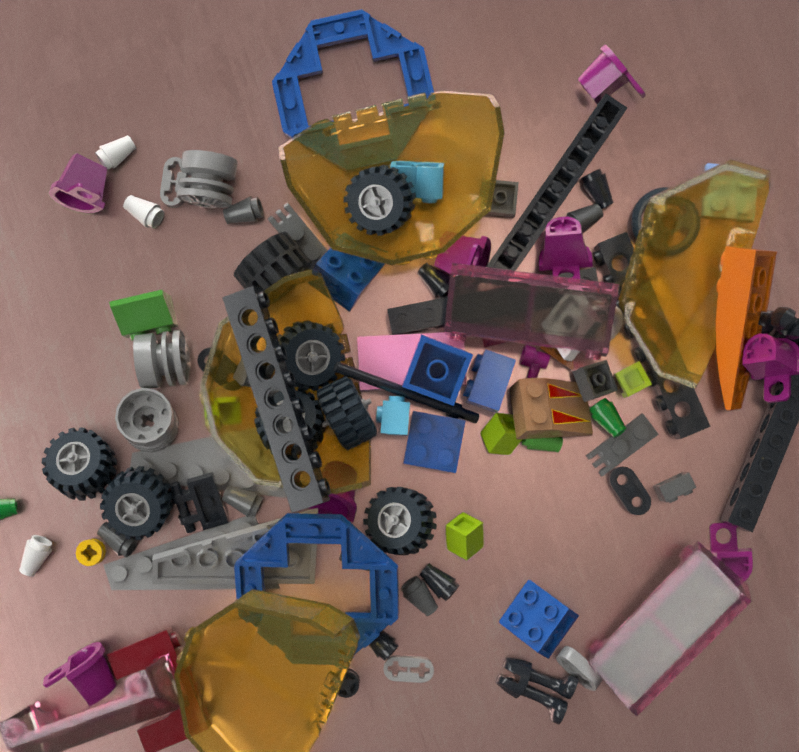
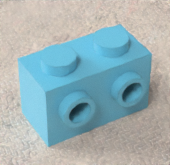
(394, 416)

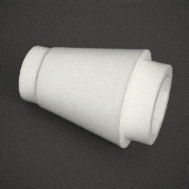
(115, 152)
(144, 211)
(35, 554)

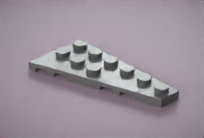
(198, 458)

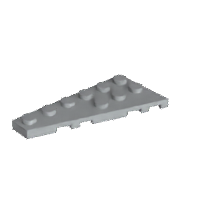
(214, 560)
(136, 570)

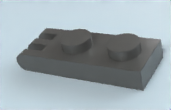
(300, 234)
(616, 450)

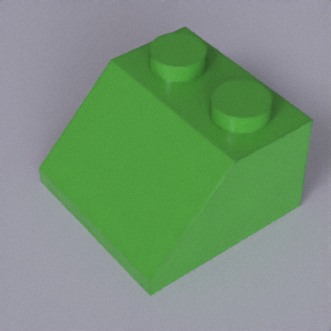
(144, 314)

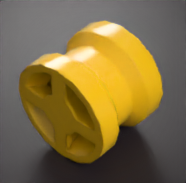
(96, 551)

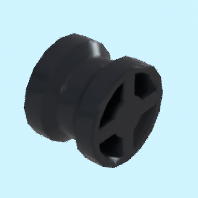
(350, 687)

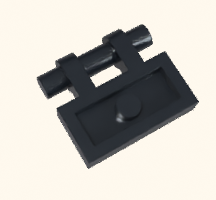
(207, 501)

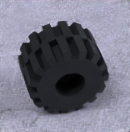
(271, 262)

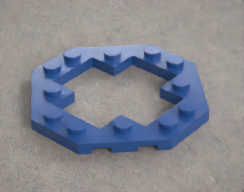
(337, 29)
(357, 553)

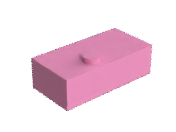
(391, 354)

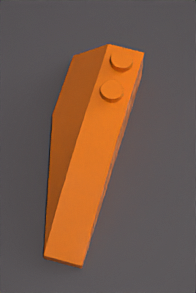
(741, 298)

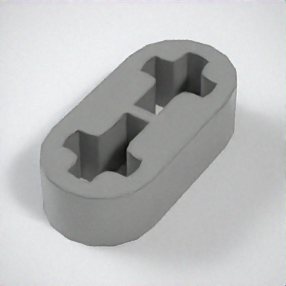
(168, 182)
(579, 667)
(407, 675)

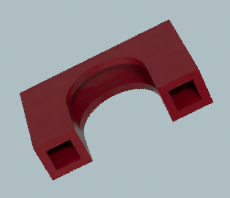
(134, 657)

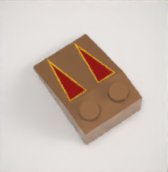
(549, 409)

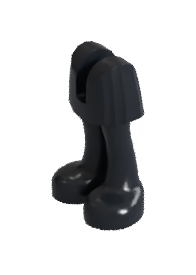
(783, 322)
(555, 705)

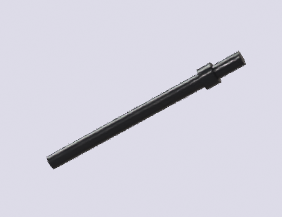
(455, 411)

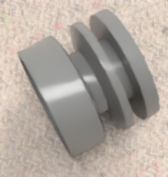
(207, 174)
(156, 359)
(140, 407)

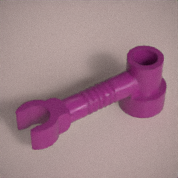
(534, 360)

